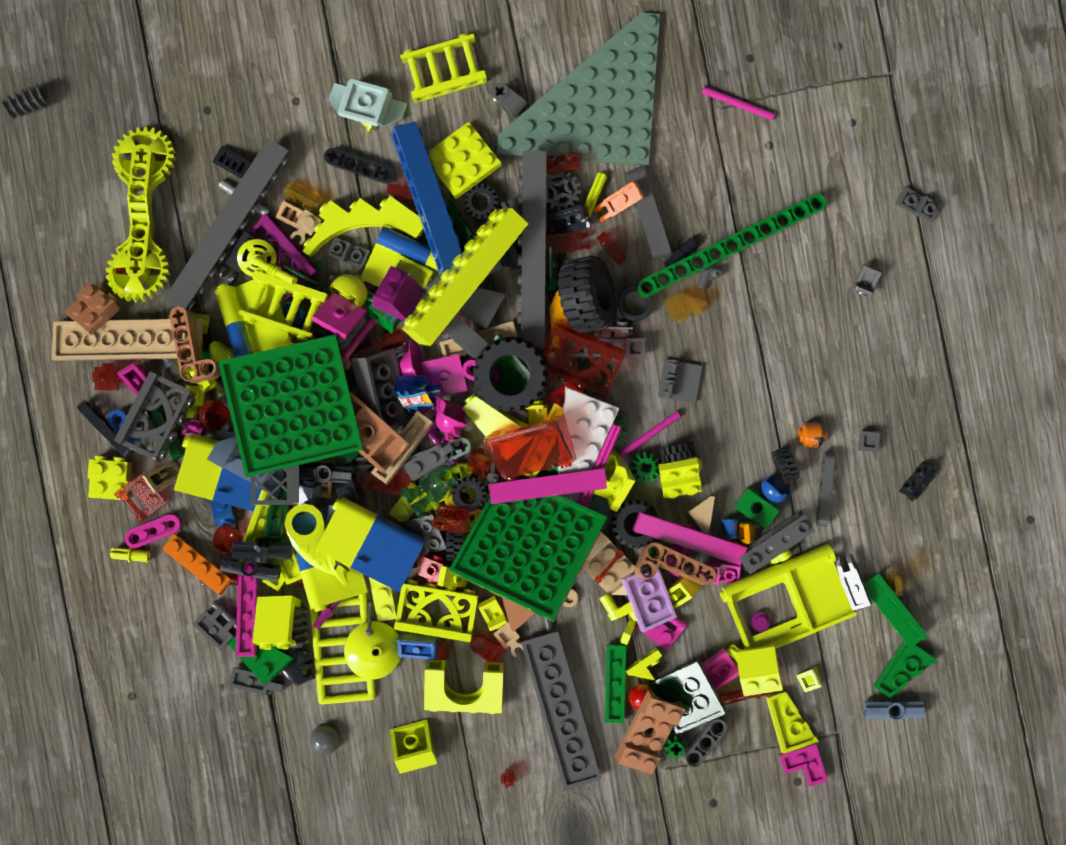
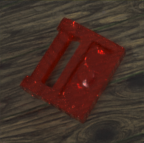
(144, 494)

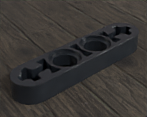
(360, 165)
(103, 427)

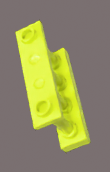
(457, 81)
(281, 287)

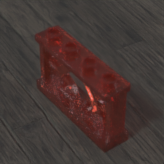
(607, 351)

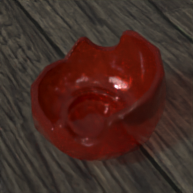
(213, 414)
(223, 539)

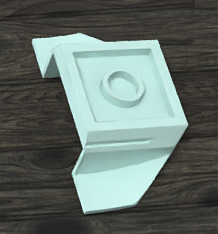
(366, 103)

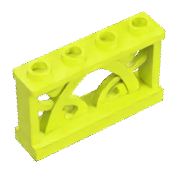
(412, 623)

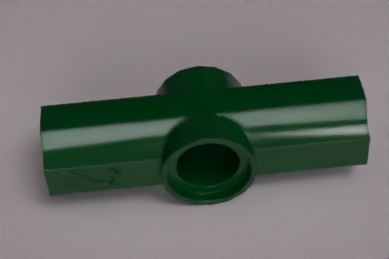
(158, 418)

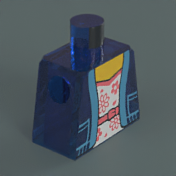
(416, 392)

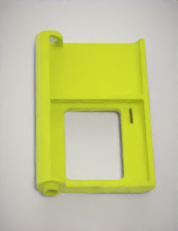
(813, 589)

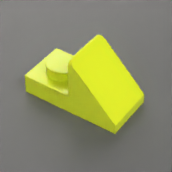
(639, 667)

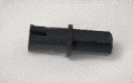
(681, 252)

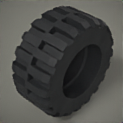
(587, 294)
(484, 374)

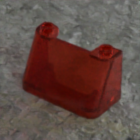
(531, 448)

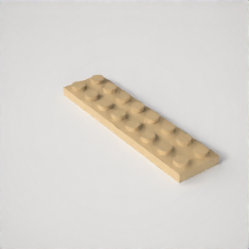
(119, 340)

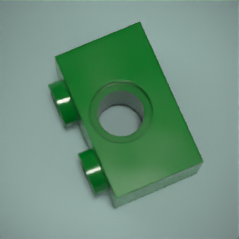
(764, 516)

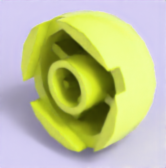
(350, 288)

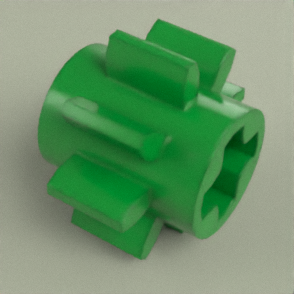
(679, 751)

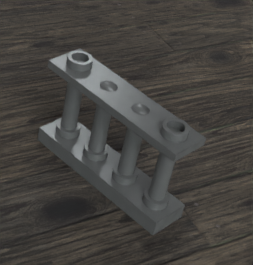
(776, 542)

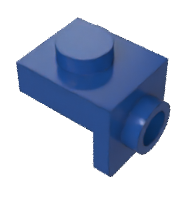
(223, 514)

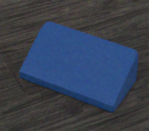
(417, 646)

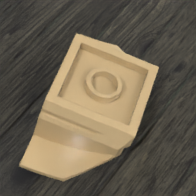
(600, 557)

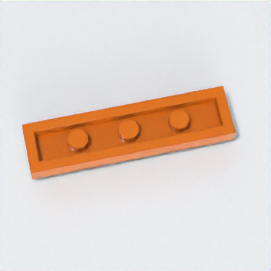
(197, 564)

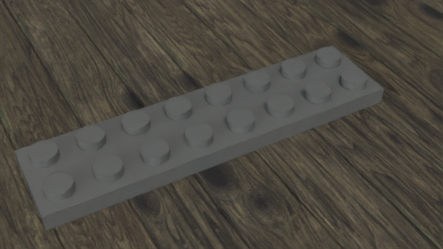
(561, 710)

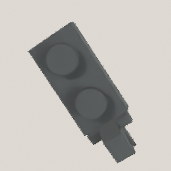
(428, 460)
(247, 681)

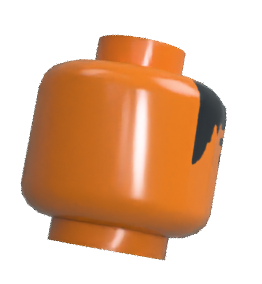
(811, 435)

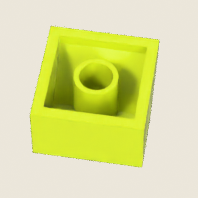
(759, 670)
(413, 746)

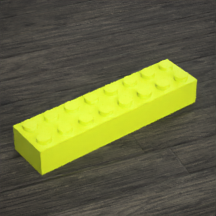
(464, 276)

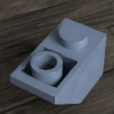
(309, 492)

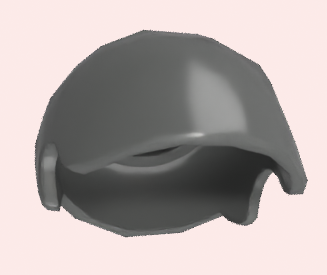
(324, 740)

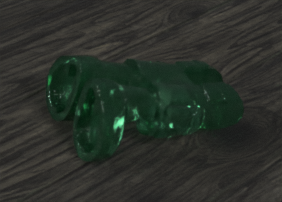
(434, 487)

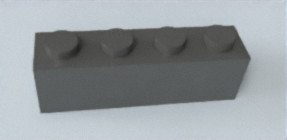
(375, 382)

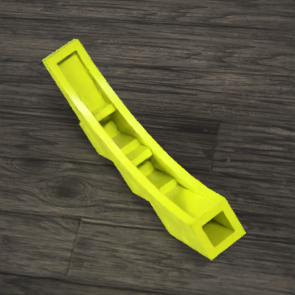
(361, 215)

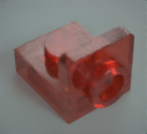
(479, 463)

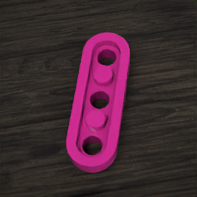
(145, 531)

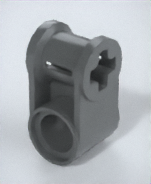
(511, 102)

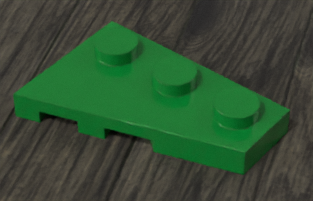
(266, 663)
(902, 668)

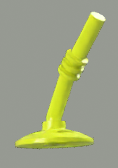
(260, 260)

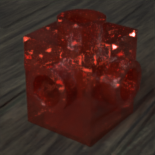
(106, 378)

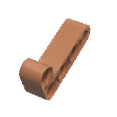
(190, 343)
(678, 566)

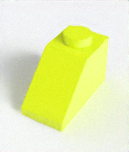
(682, 591)

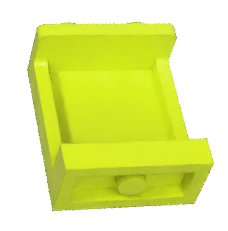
(275, 621)

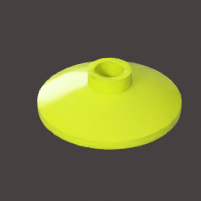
(220, 352)

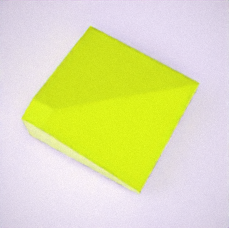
(810, 679)

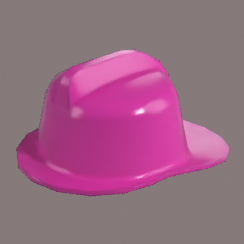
(410, 363)

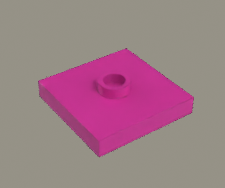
(339, 315)
(446, 371)

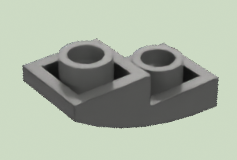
(918, 205)
(349, 253)

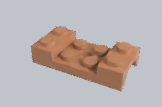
(384, 444)
(642, 749)

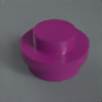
(760, 621)

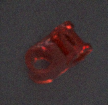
(453, 519)
(488, 650)

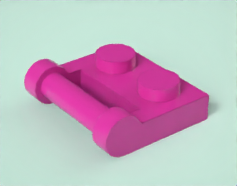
(665, 636)

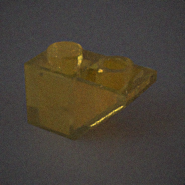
(681, 305)

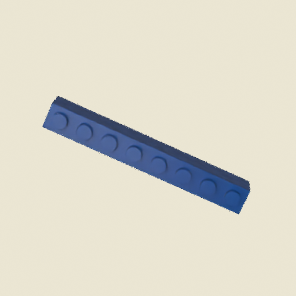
(426, 194)

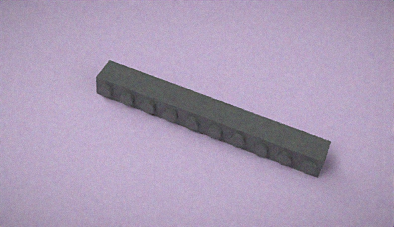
(227, 225)
(533, 247)

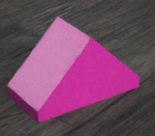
(133, 376)

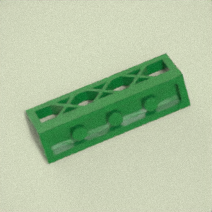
(894, 611)

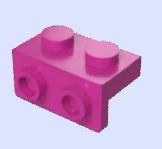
(720, 669)

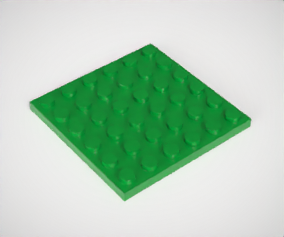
(290, 406)
(529, 550)

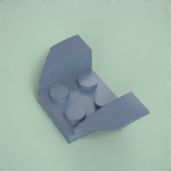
(227, 456)

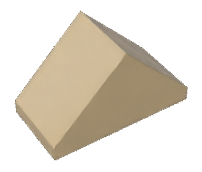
(162, 476)
(702, 513)

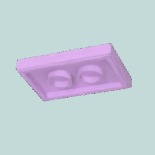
(649, 599)

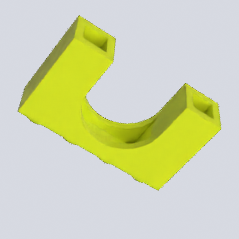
(441, 698)

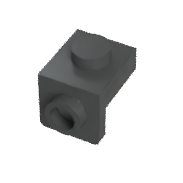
(867, 280)

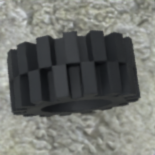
(478, 191)
(677, 452)
(785, 465)
(469, 482)
(453, 544)

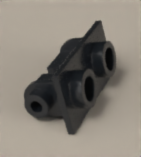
(923, 474)

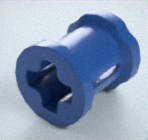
(730, 529)

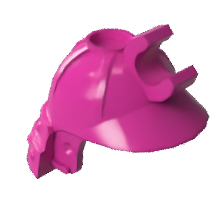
(450, 418)

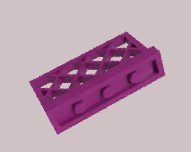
(288, 245)

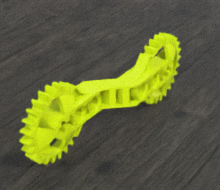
(140, 214)

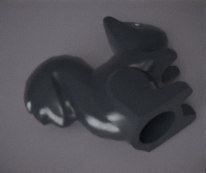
(297, 670)

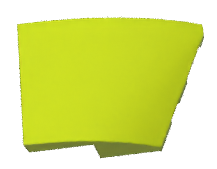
(618, 480)

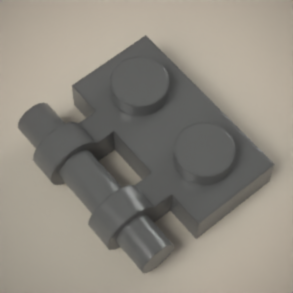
(213, 628)

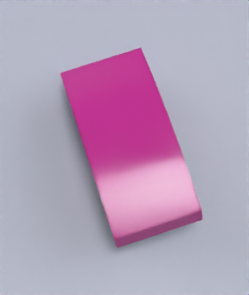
(725, 572)

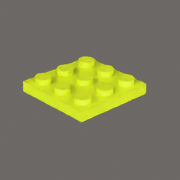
(463, 160)

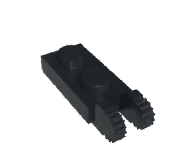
(232, 262)

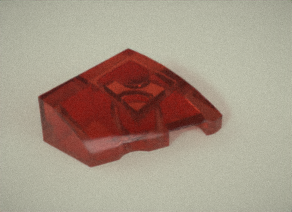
(400, 480)

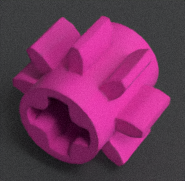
(193, 427)

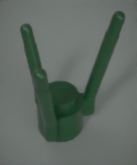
(311, 282)
(551, 282)

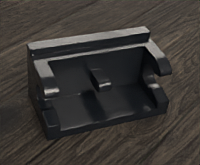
(569, 220)

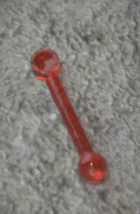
(619, 554)

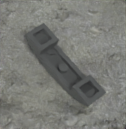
(634, 347)

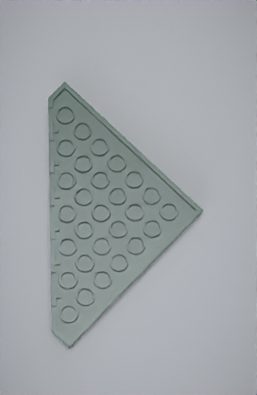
(599, 106)

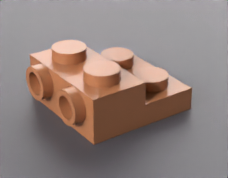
(92, 308)

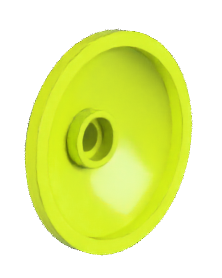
(359, 650)

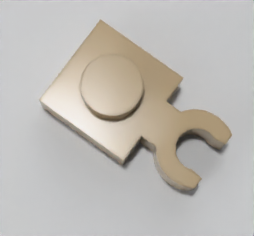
(306, 223)
(508, 638)

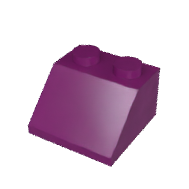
(398, 294)

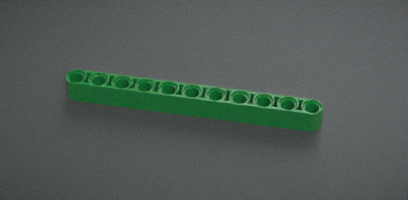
(739, 241)

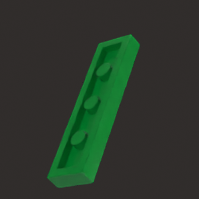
(615, 683)

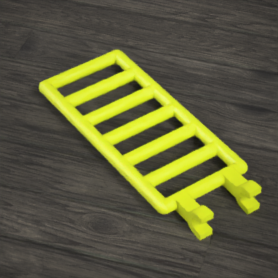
(320, 662)

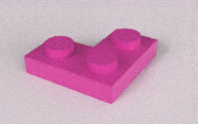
(806, 759)

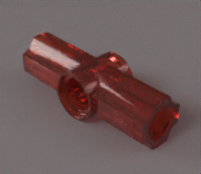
(380, 343)

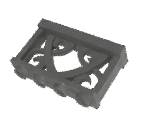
(142, 403)

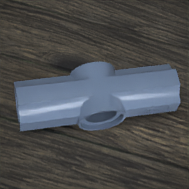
(905, 709)

